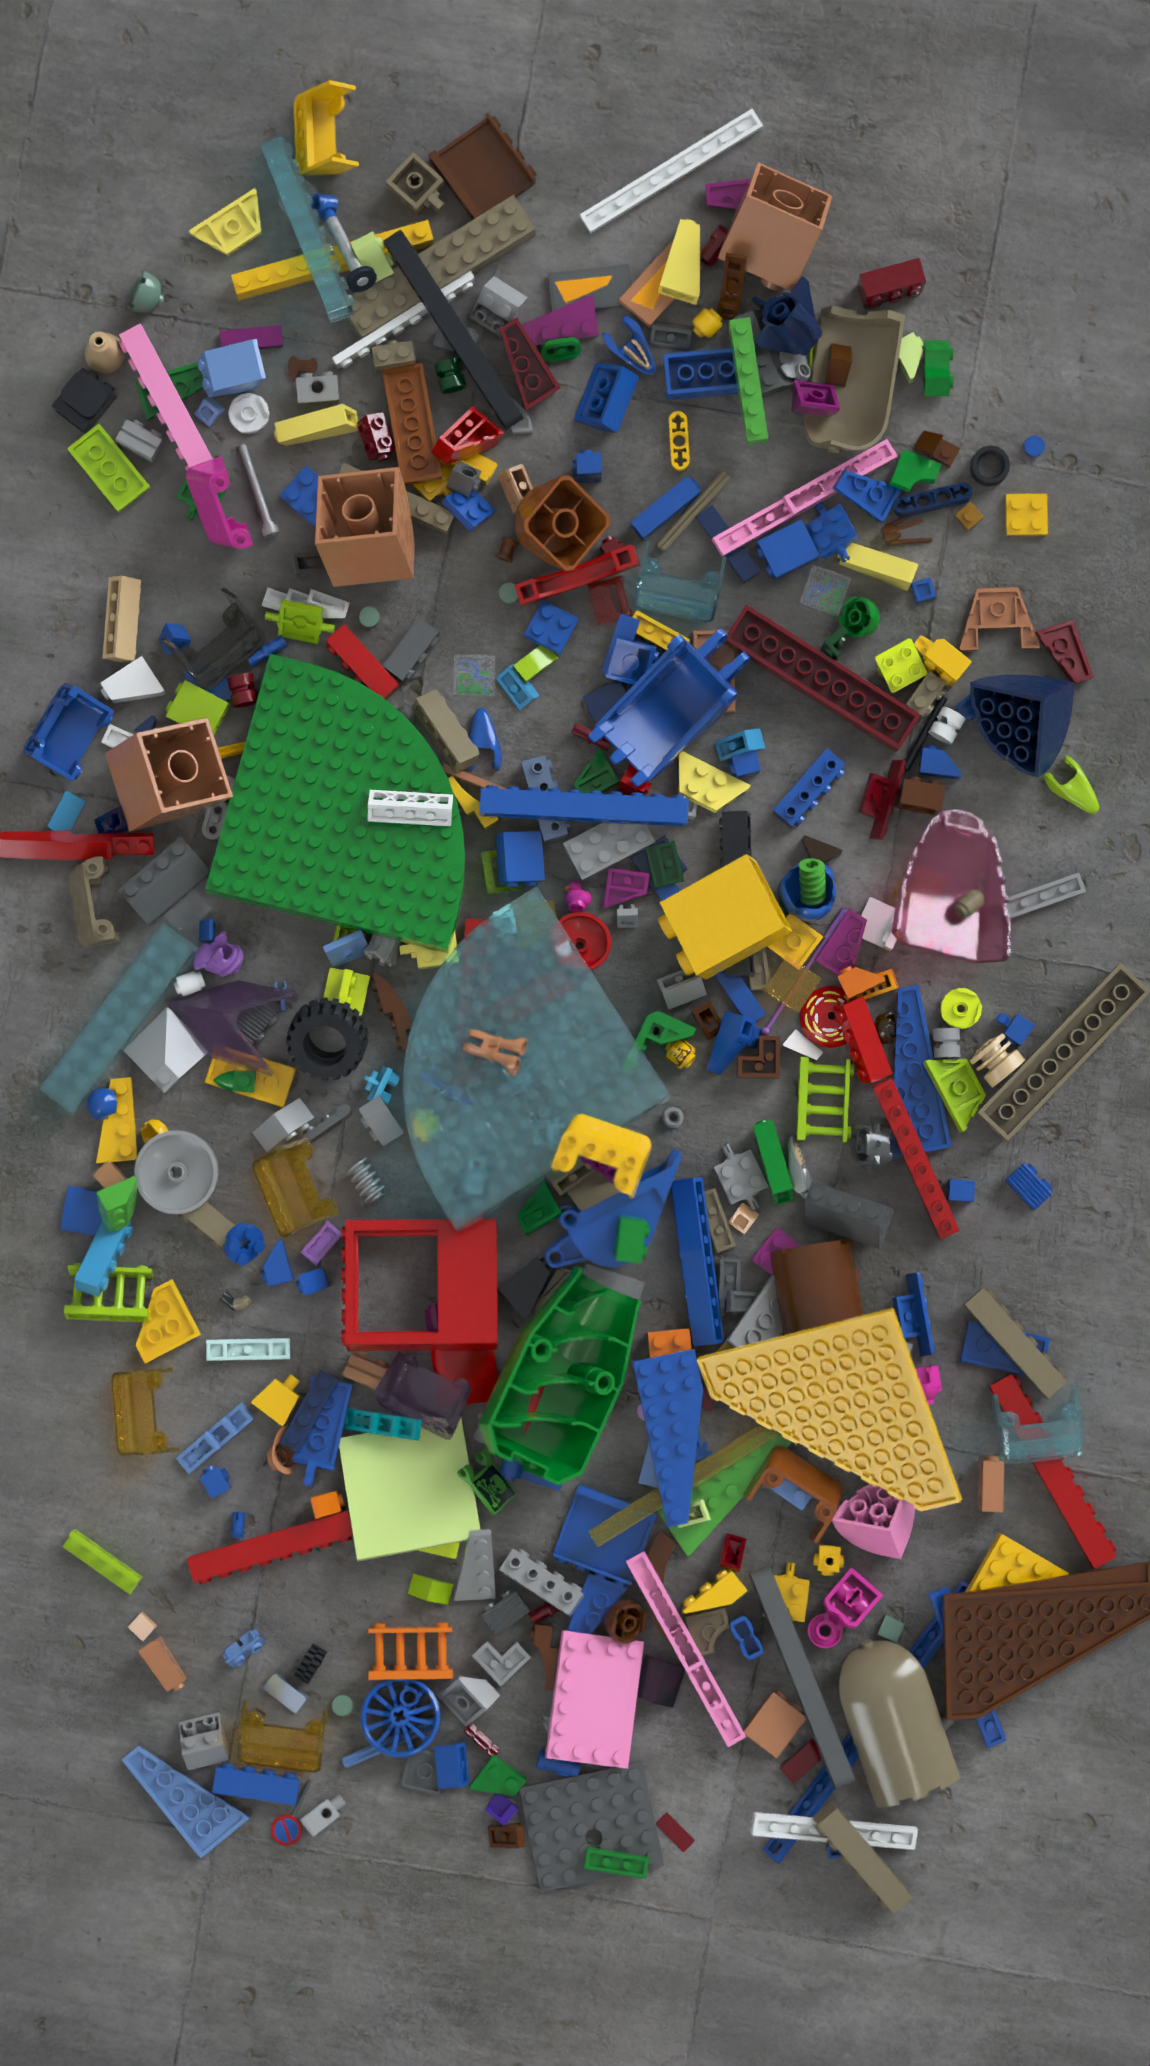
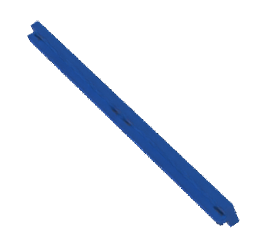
(822, 1786)

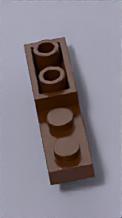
(392, 1004)

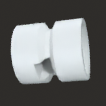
(946, 726)

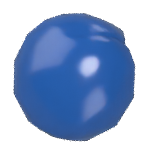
(101, 1103)

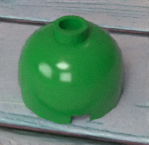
(859, 617)

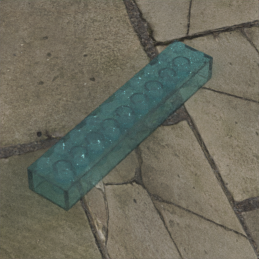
(118, 1018)

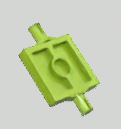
(300, 621)

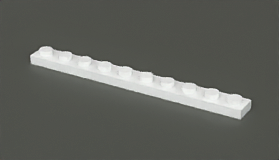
(671, 171)

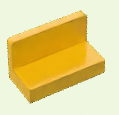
(481, 463)

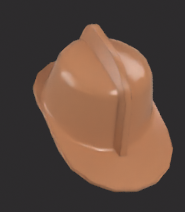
(280, 1456)

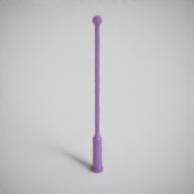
(765, 1031)

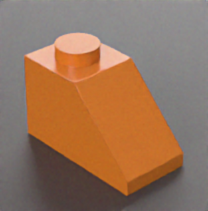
(858, 981)
(327, 1503)

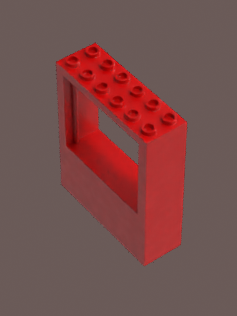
(464, 1287)

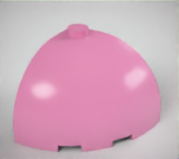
(876, 1521)

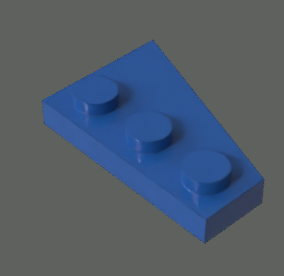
(867, 494)

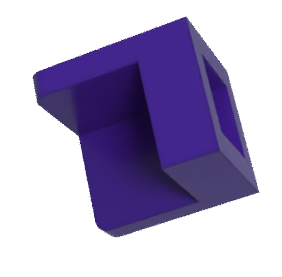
(501, 1808)

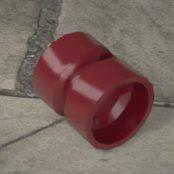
(242, 690)

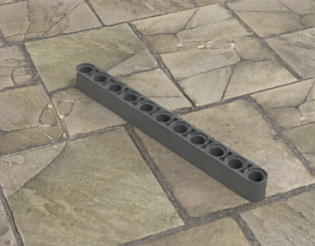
(802, 1677)

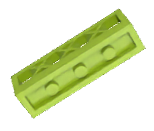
(102, 1561)

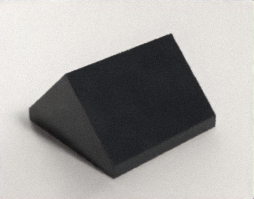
(659, 1681)

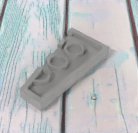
(477, 1568)

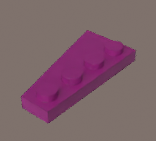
(725, 193)
(572, 320)

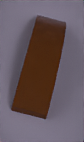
(732, 285)

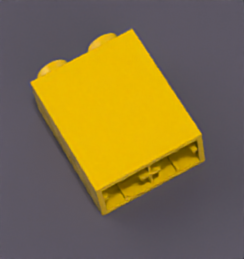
(723, 918)

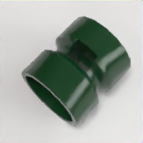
(449, 372)

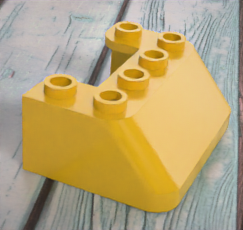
(607, 1145)

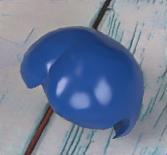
(790, 896)

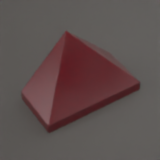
(732, 1552)

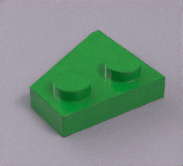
(498, 1778)

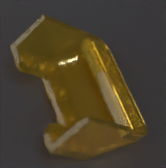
(290, 1190)

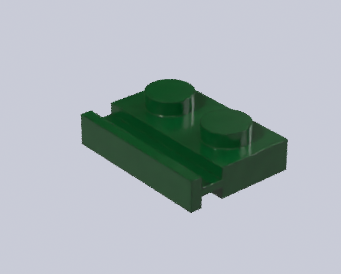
(664, 864)

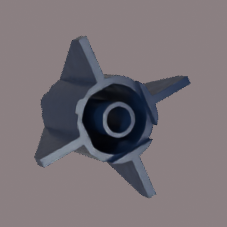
(789, 321)

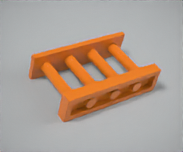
(400, 1670)

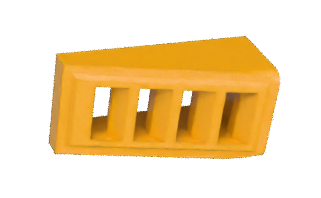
(892, 979)

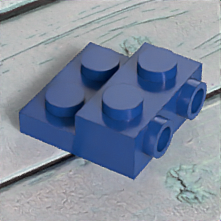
(630, 660)

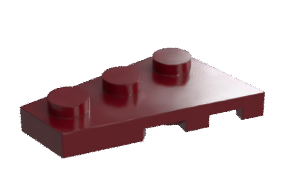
(1067, 650)

